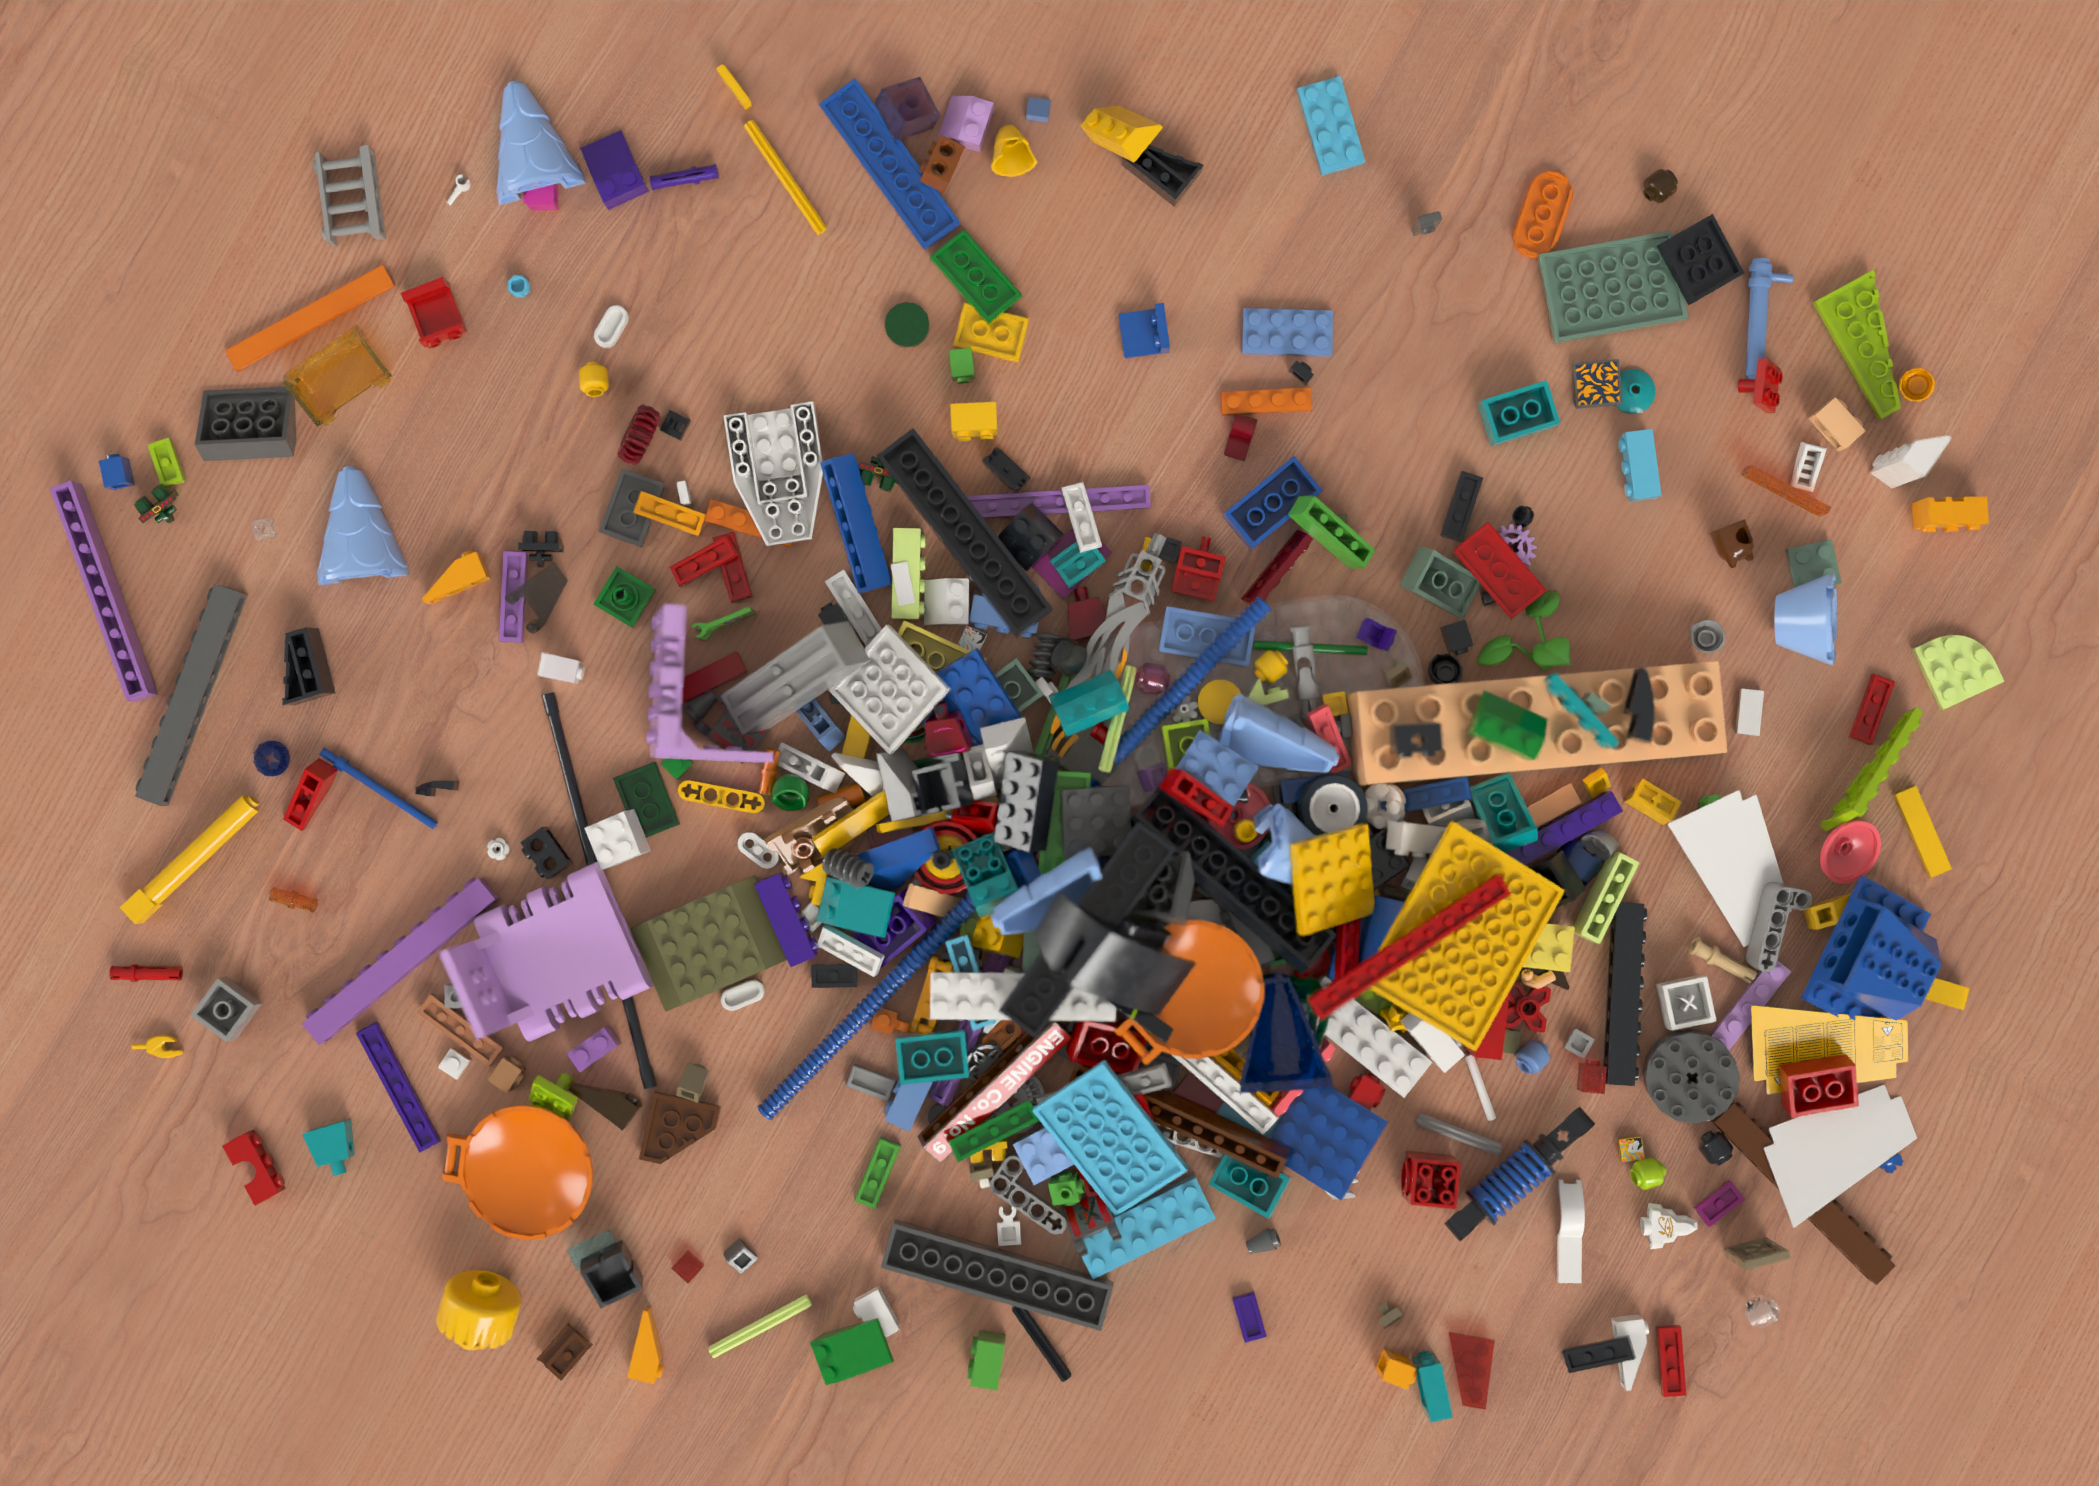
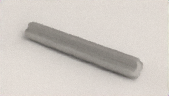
(1459, 1134)

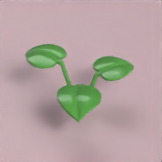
(1549, 654)

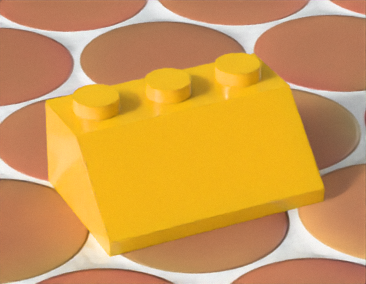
(1120, 130)

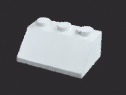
(1003, 738)

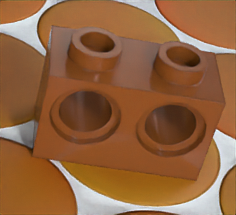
(943, 164)

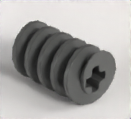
(1042, 662)
(848, 868)

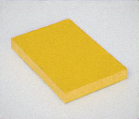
(999, 339)

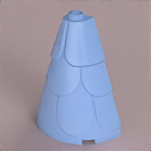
(530, 148)
(357, 534)
(1273, 739)
(1284, 830)
(1030, 903)

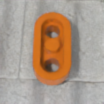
(1001, 1035)

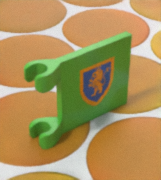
(718, 624)

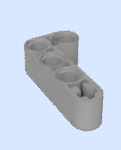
(1763, 952)
(1030, 1200)

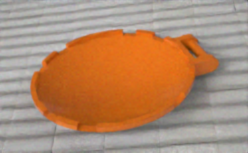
(1215, 1001)
(523, 1171)

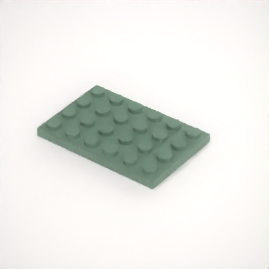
(1610, 288)

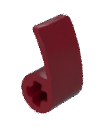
(1240, 437)

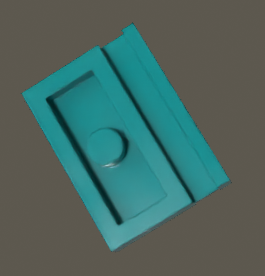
(1075, 565)

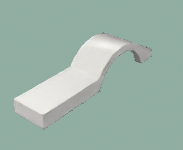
(1570, 1233)

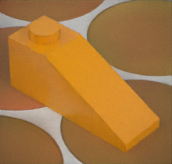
(461, 575)
(647, 1352)

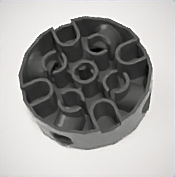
(1701, 1055)

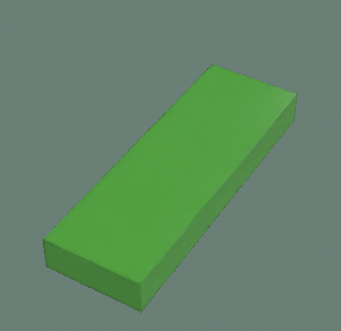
(877, 1172)

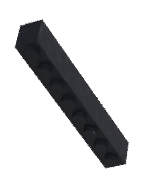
(1624, 994)

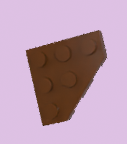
(675, 1125)

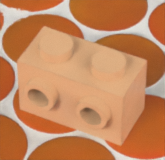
(1837, 424)

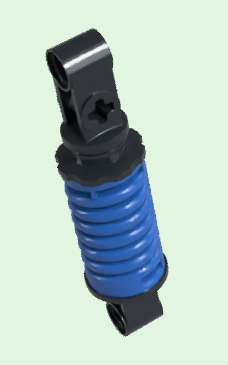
(1512, 1177)

